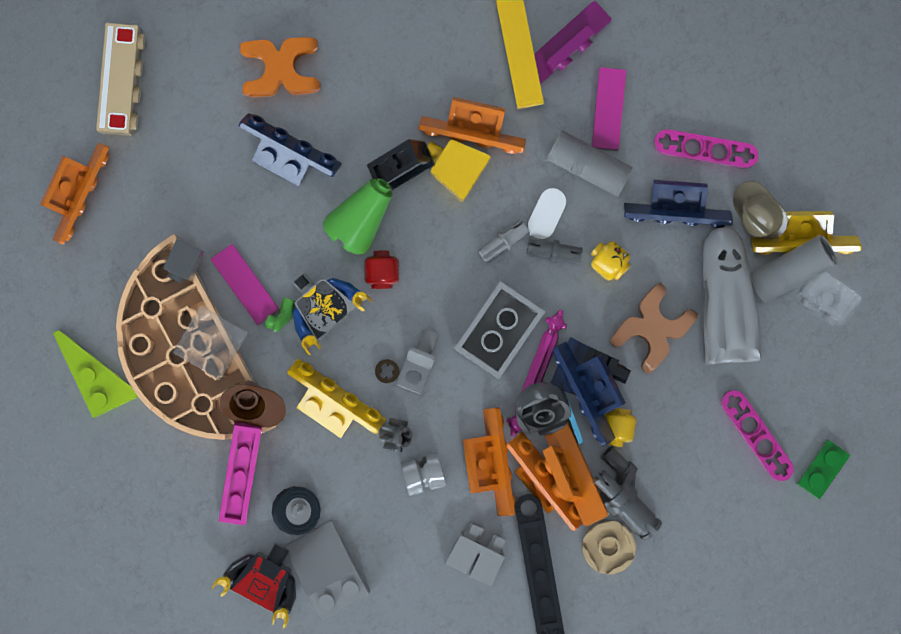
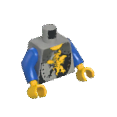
(323, 307)

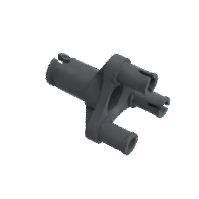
(621, 496)

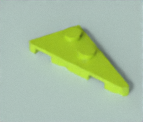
(98, 384)

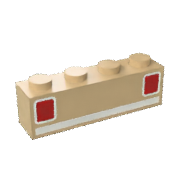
(119, 79)

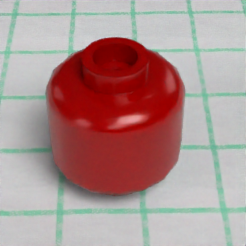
(381, 270)

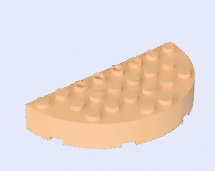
(149, 327)

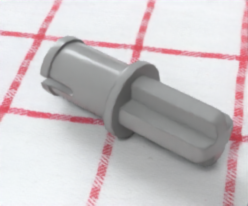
(503, 241)

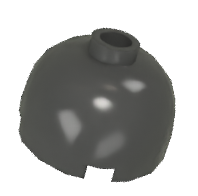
(542, 408)

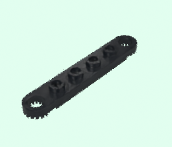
(539, 568)

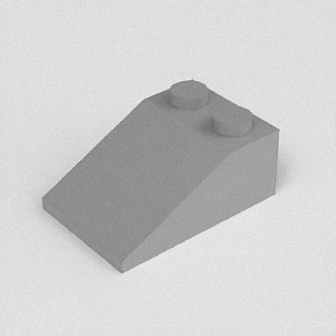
(327, 570)

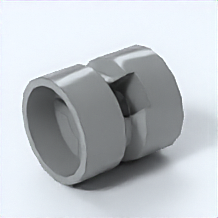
(423, 474)

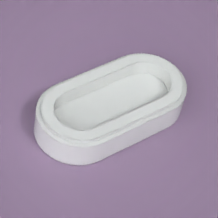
(546, 214)

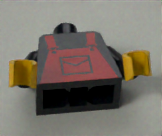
(263, 581)

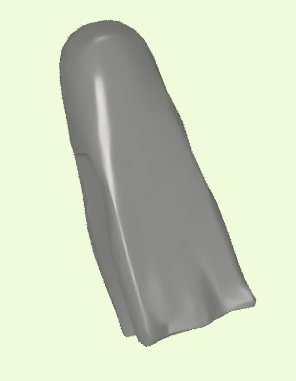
(729, 301)

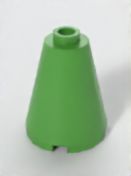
(359, 216)

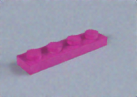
(240, 473)

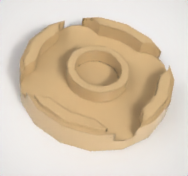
(609, 547)

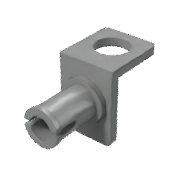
(419, 360)

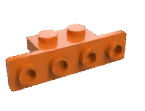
(474, 123)
(70, 187)
(488, 463)
(573, 475)
(540, 481)

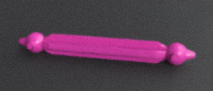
(541, 360)

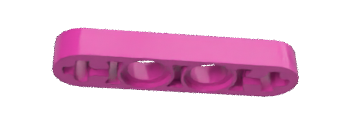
(705, 152)
(753, 438)

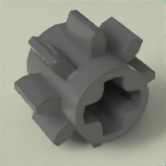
(395, 435)

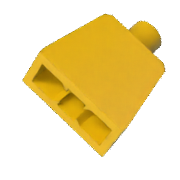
(457, 166)

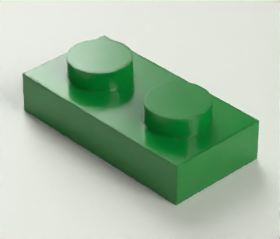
(823, 469)

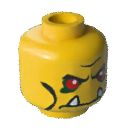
(610, 260)

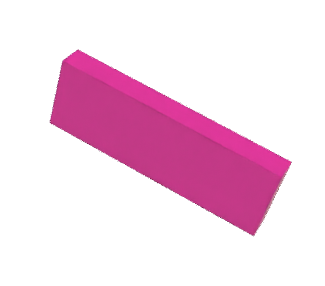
(608, 109)
(244, 284)

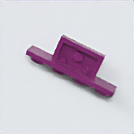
(572, 38)

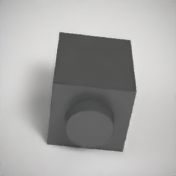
(183, 261)

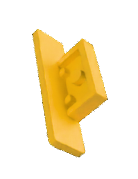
(803, 227)
(332, 404)

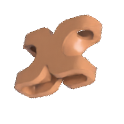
(653, 328)

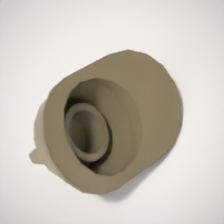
(759, 211)

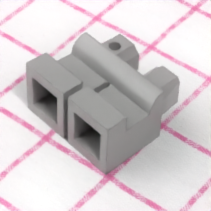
(468, 547)

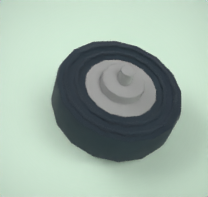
(296, 510)

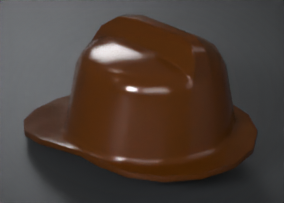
(252, 405)

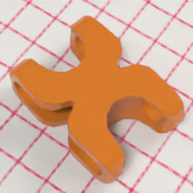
(280, 67)

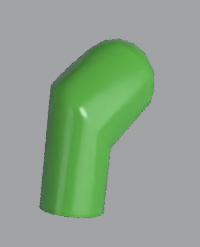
(283, 318)

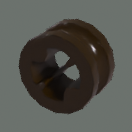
(395, 372)

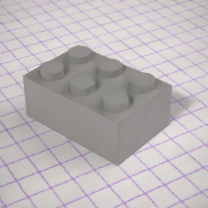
(499, 330)

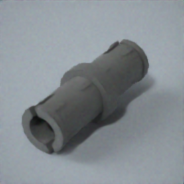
(554, 250)

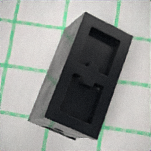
(402, 163)

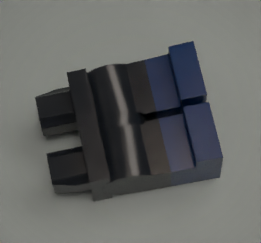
(583, 354)

